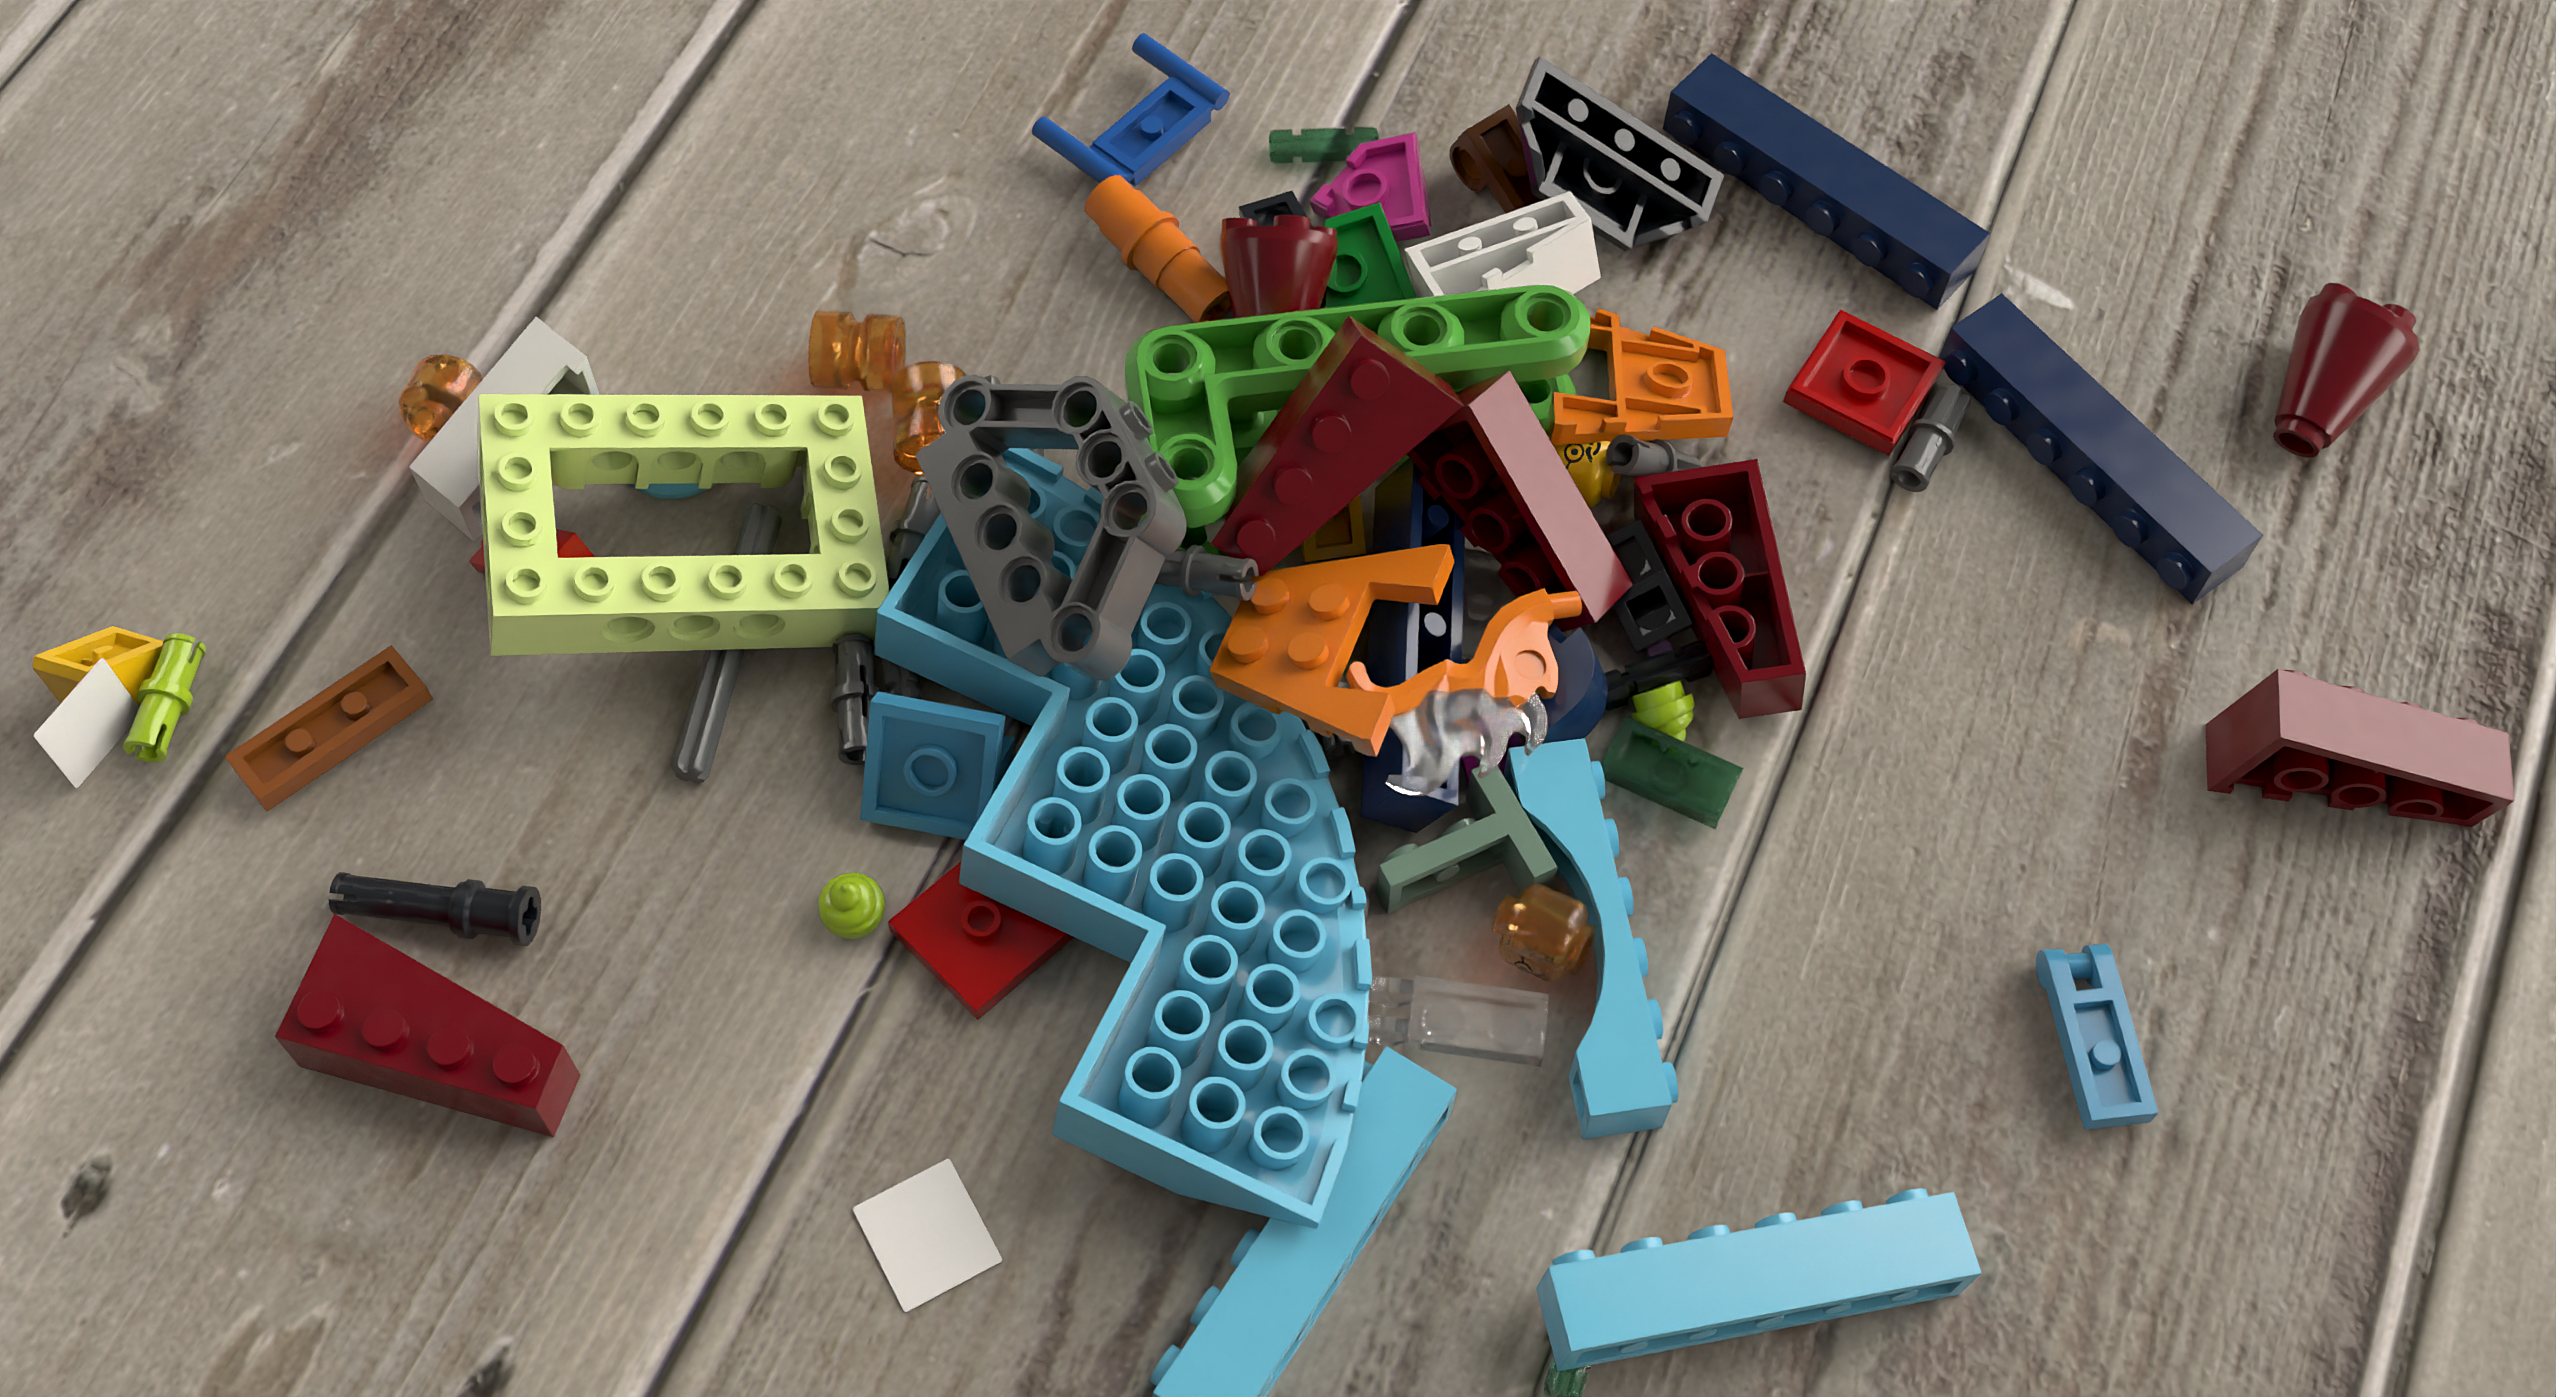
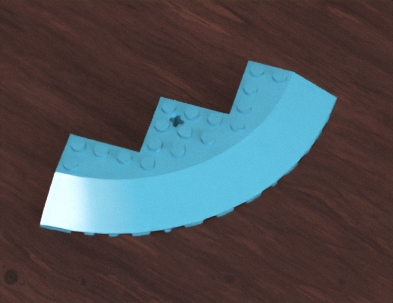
(1191, 849)

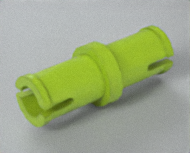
(164, 698)

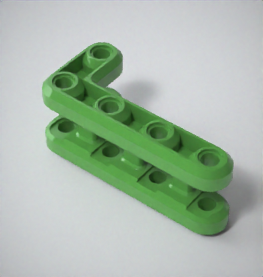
(1243, 371)

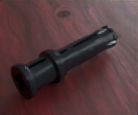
(466, 908)

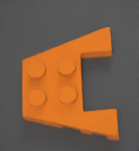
(1657, 389)
(1301, 630)

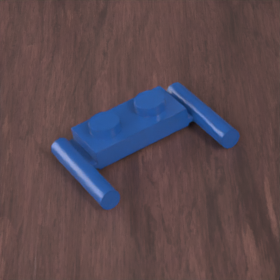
(1151, 128)

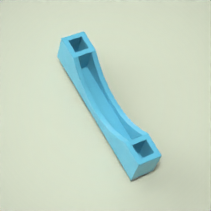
(1618, 1065)

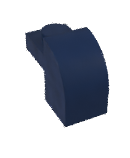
(1580, 687)

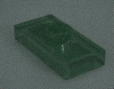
(1670, 772)

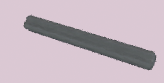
(720, 667)

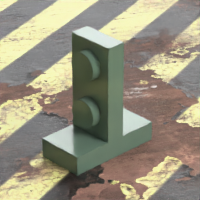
(1469, 848)

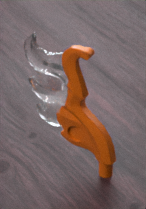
(1478, 704)

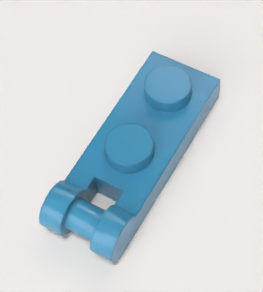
(2097, 1037)

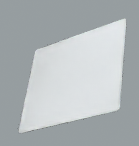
(88, 723)
(927, 1235)

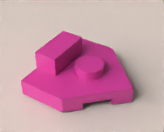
(1383, 173)

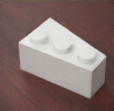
(1525, 247)
(448, 465)

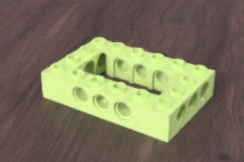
(676, 601)

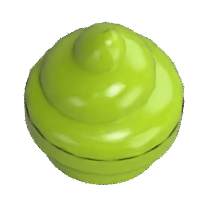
(1665, 709)
(851, 905)

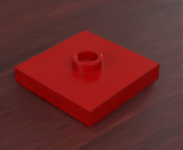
(1864, 382)
(974, 941)

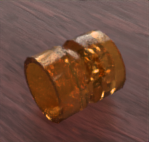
(855, 350)
(916, 406)

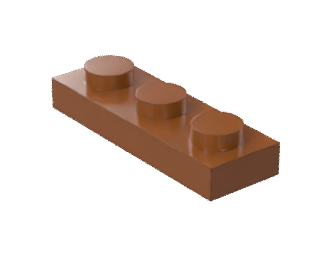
(328, 728)

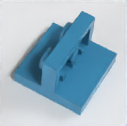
(931, 764)

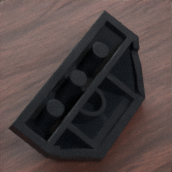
(1613, 164)

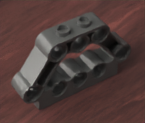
(989, 505)

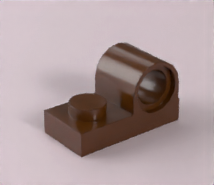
(1495, 157)

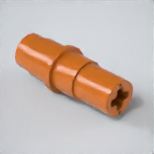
(1158, 249)

